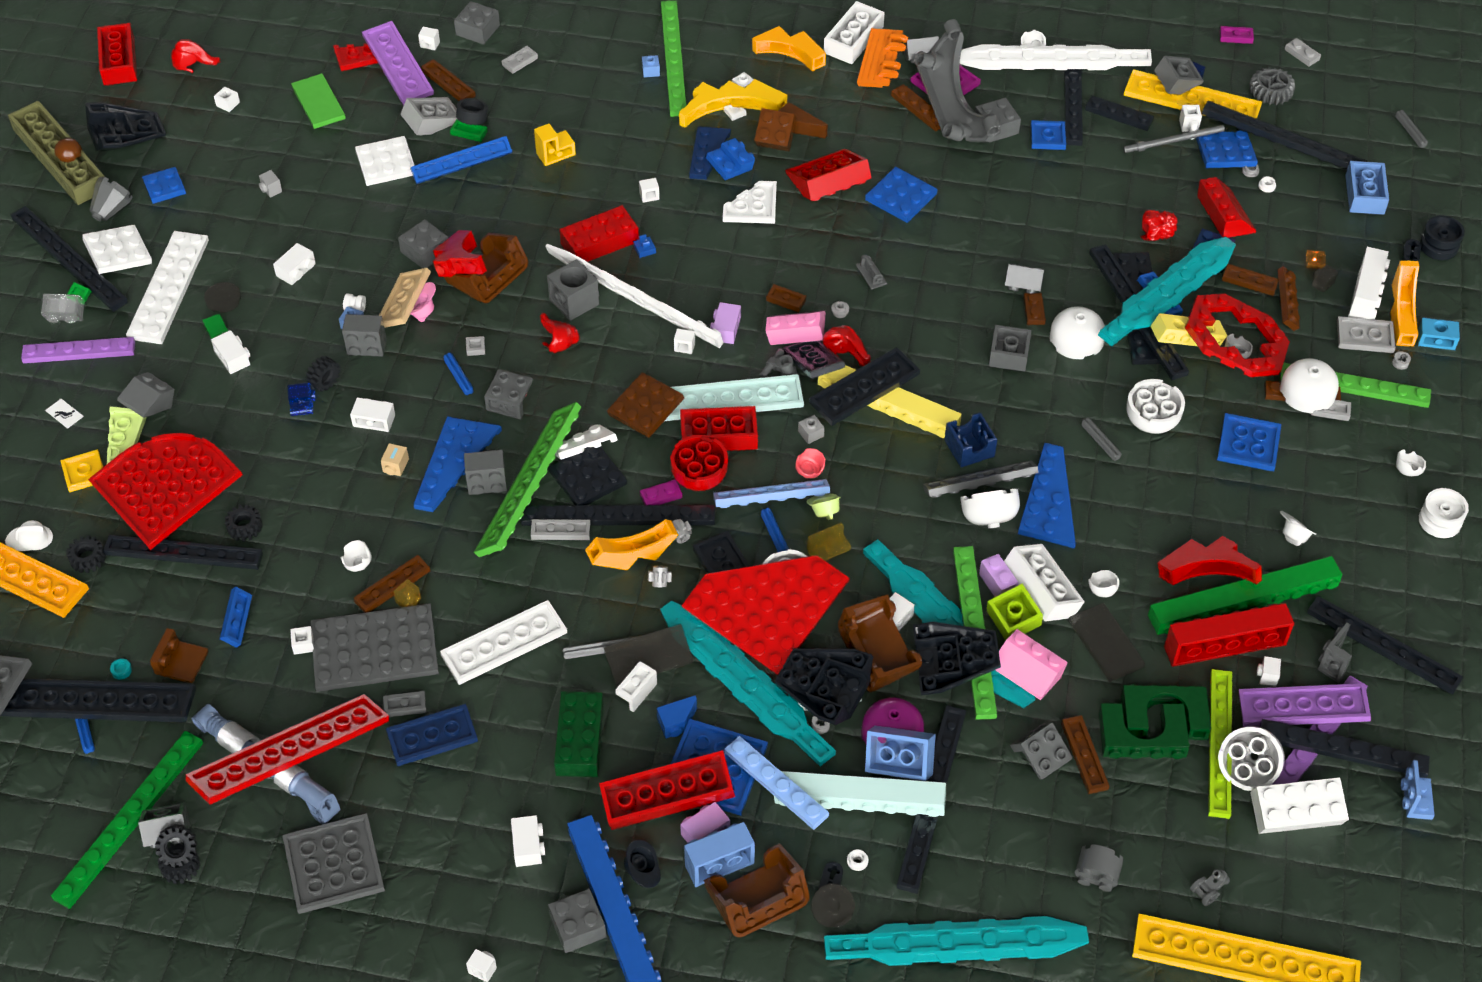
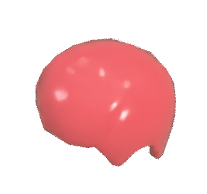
(810, 463)

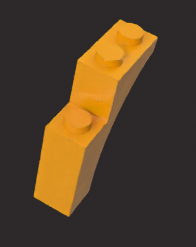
(797, 46)
(1404, 309)
(623, 552)

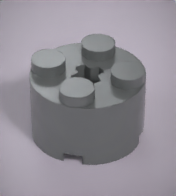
(1098, 867)

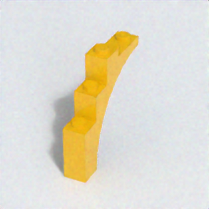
(710, 99)

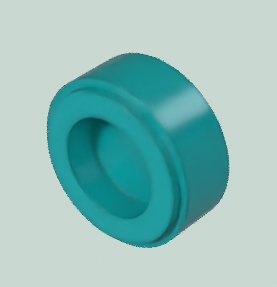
(121, 669)

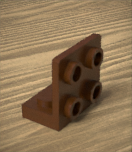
(177, 658)

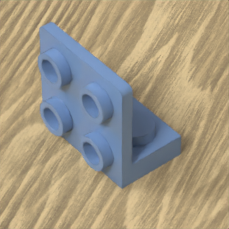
(1418, 794)

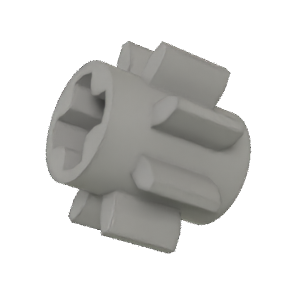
(683, 530)
(659, 576)

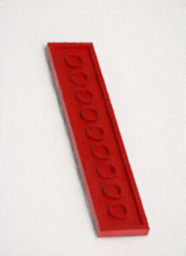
(286, 749)

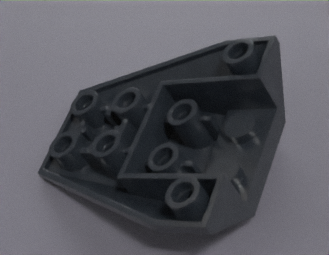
(953, 655)
(826, 681)

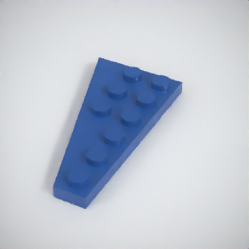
(1048, 505)

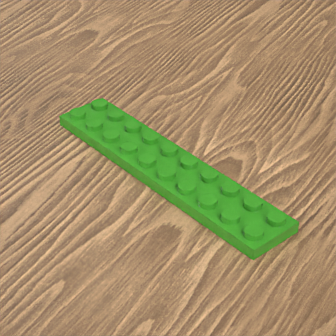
(527, 480)

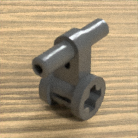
(780, 363)
(1210, 886)

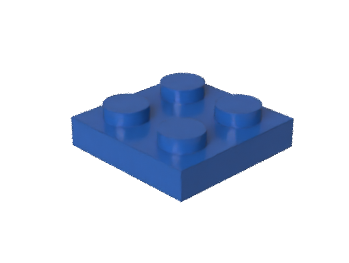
(1048, 135)
(164, 185)

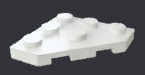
(754, 205)

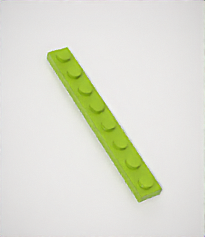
(1221, 726)

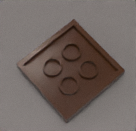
(645, 404)

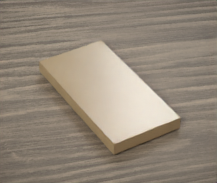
(403, 297)

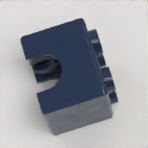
(971, 441)

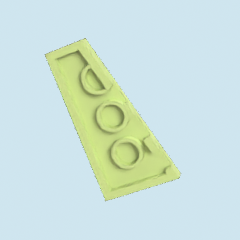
(124, 430)

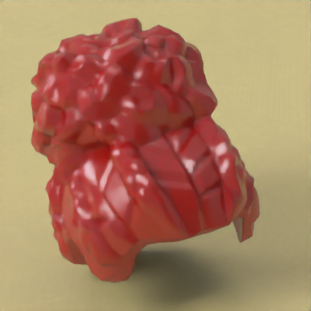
(1158, 225)

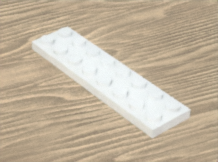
(167, 287)

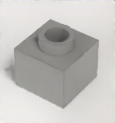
(270, 183)
(811, 429)

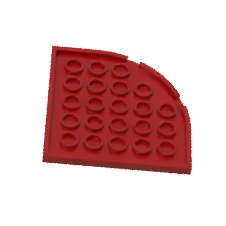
(164, 482)

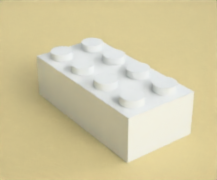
(852, 32)
(1369, 284)
(1044, 581)
(1299, 805)

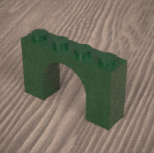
(1139, 699)
(1119, 742)

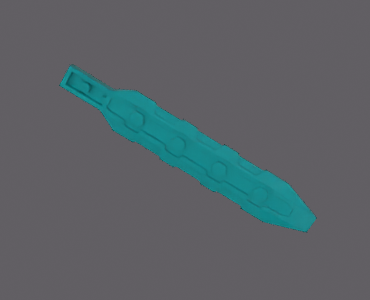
(1169, 288)
(933, 606)
(748, 683)
(957, 941)

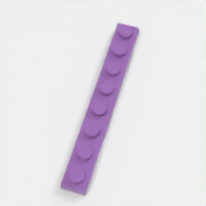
(1300, 760)

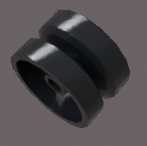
(1442, 237)

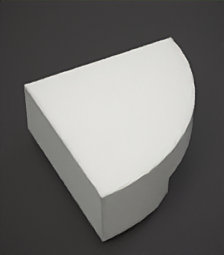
(734, 112)

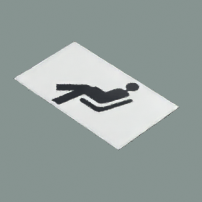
(64, 413)

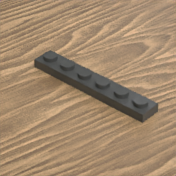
(986, 477)

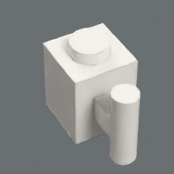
(1190, 118)

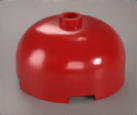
(699, 462)

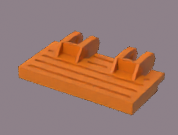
(880, 57)

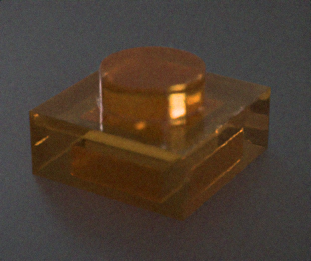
(1315, 259)

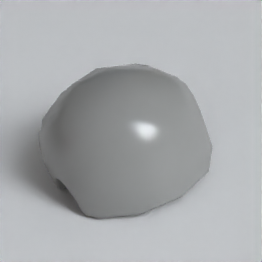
(1244, 346)

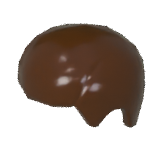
(67, 149)

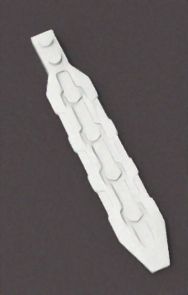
(1052, 57)
(642, 299)

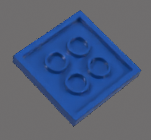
(1227, 150)
(901, 194)
(1249, 442)

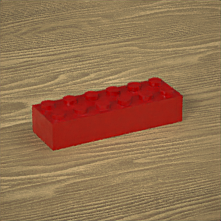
(1228, 634)
(667, 790)

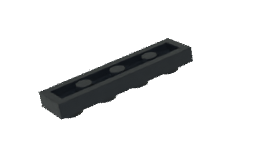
(1119, 113)

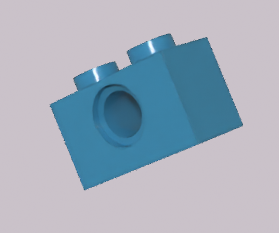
(1438, 333)

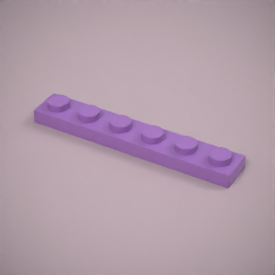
(78, 350)

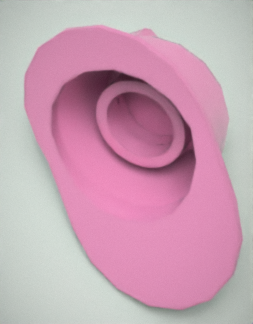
(424, 305)

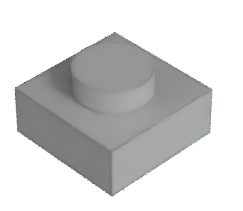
(475, 345)

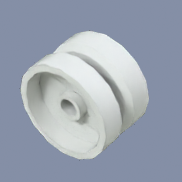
(1443, 513)

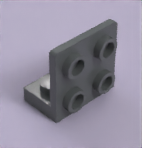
(507, 393)
(1333, 659)
(1043, 749)

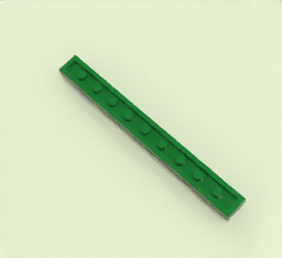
(126, 820)

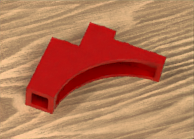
(455, 256)
(1217, 558)

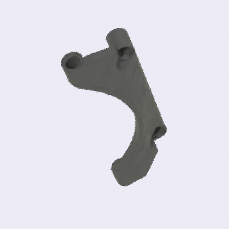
(942, 83)

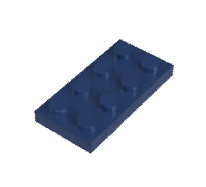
(431, 735)

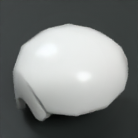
(1033, 38)
(1410, 464)
(356, 556)
(1104, 583)

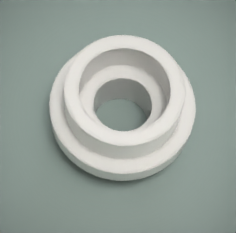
(1267, 184)
(857, 854)

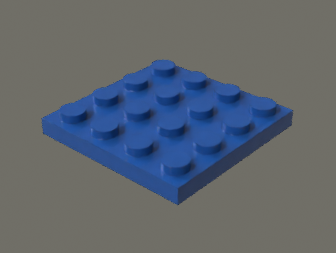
(705, 739)

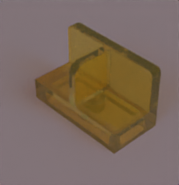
(828, 542)

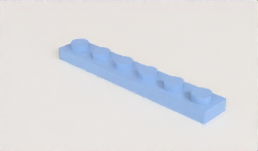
(775, 492)
(776, 782)

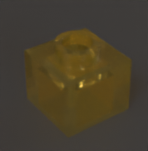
(407, 594)

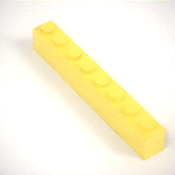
(904, 406)

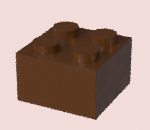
(775, 129)

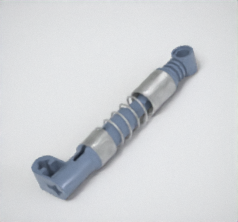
(293, 780)

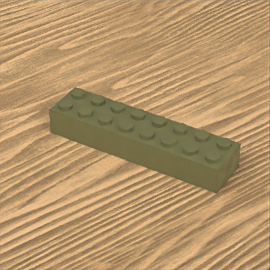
(41, 134)

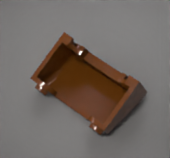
(504, 263)
(872, 630)
(760, 895)

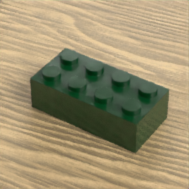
(579, 734)

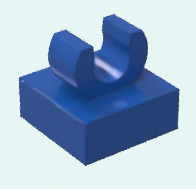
(644, 246)

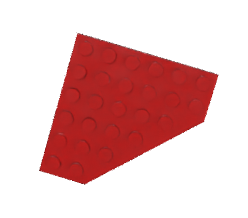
(768, 605)

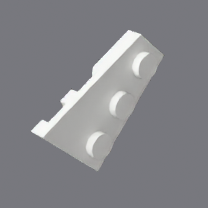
(589, 438)

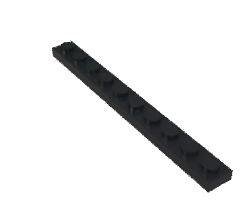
(1279, 135)
(69, 259)
(1124, 290)
(621, 514)
(925, 825)

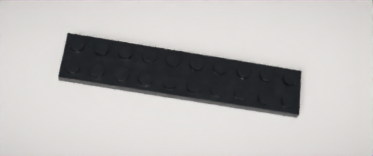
(101, 700)

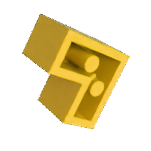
(553, 146)

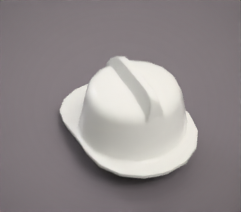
(1295, 531)
(29, 536)

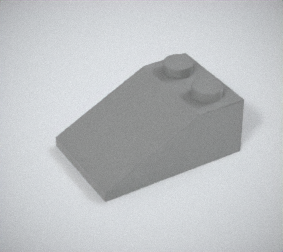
(429, 114)

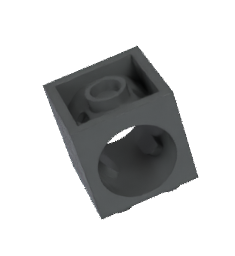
(573, 289)

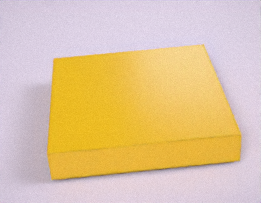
(80, 468)

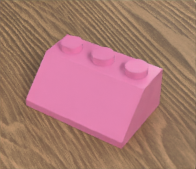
(795, 327)
(1030, 664)

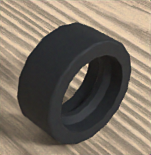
(472, 111)

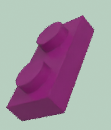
(1236, 34)
(661, 493)

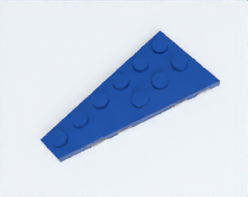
(447, 461)

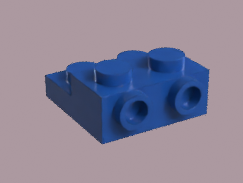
(731, 159)

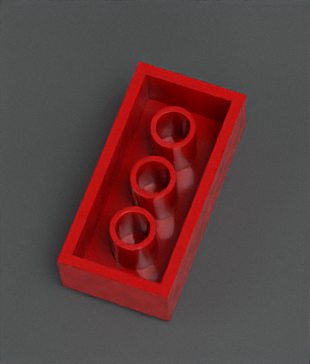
(117, 54)
(600, 234)
(730, 425)

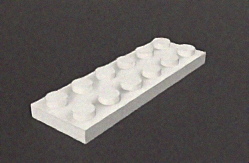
(503, 642)

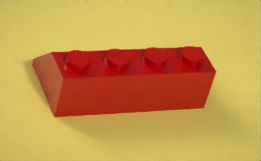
(1224, 208)

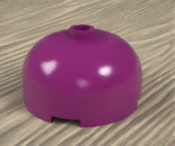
(892, 713)

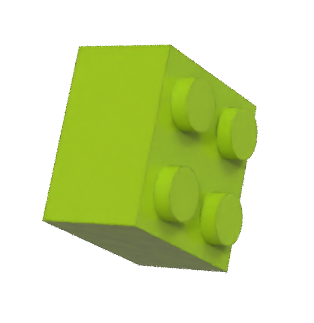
(1014, 611)

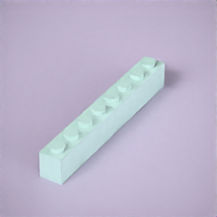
(872, 793)

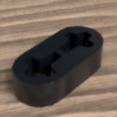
(1414, 254)
(825, 880)

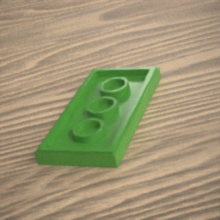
(318, 101)

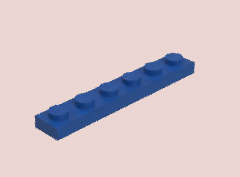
(461, 160)

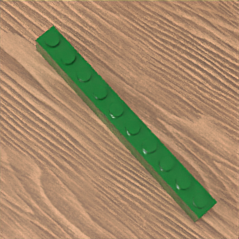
(1245, 595)

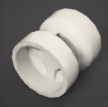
(356, 302)

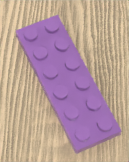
(397, 62)
(1305, 704)

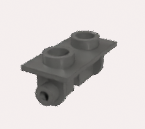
(870, 272)

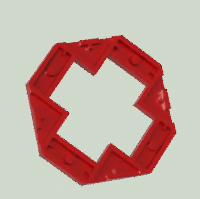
(1274, 351)

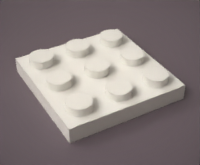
(385, 160)
(117, 249)

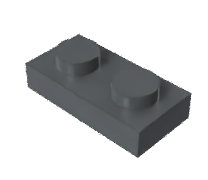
(405, 704)

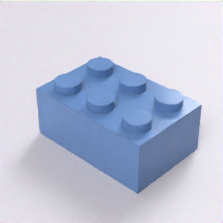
(1367, 187)
(903, 755)
(719, 853)

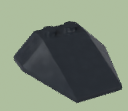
(121, 126)

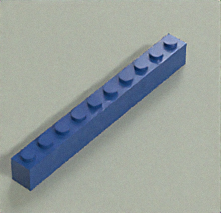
(611, 902)

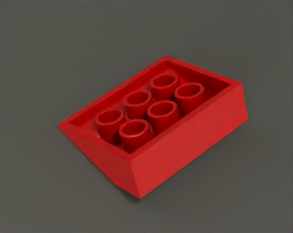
(829, 174)

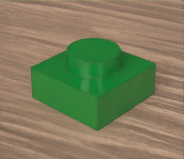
(77, 289)

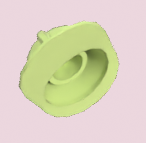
(825, 505)

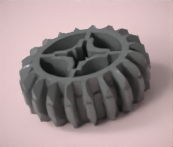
(1272, 86)

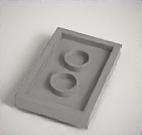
(1365, 334)

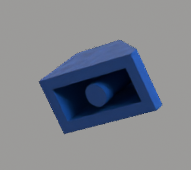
(675, 716)

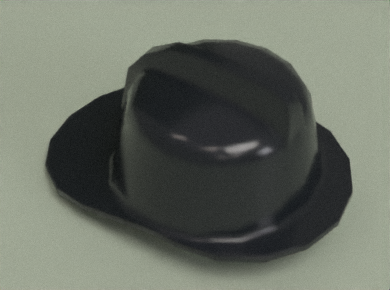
(642, 864)

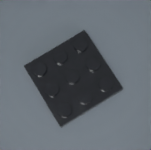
(587, 476)

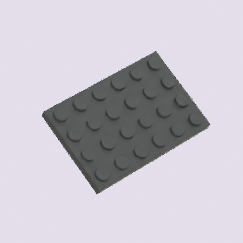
(374, 647)

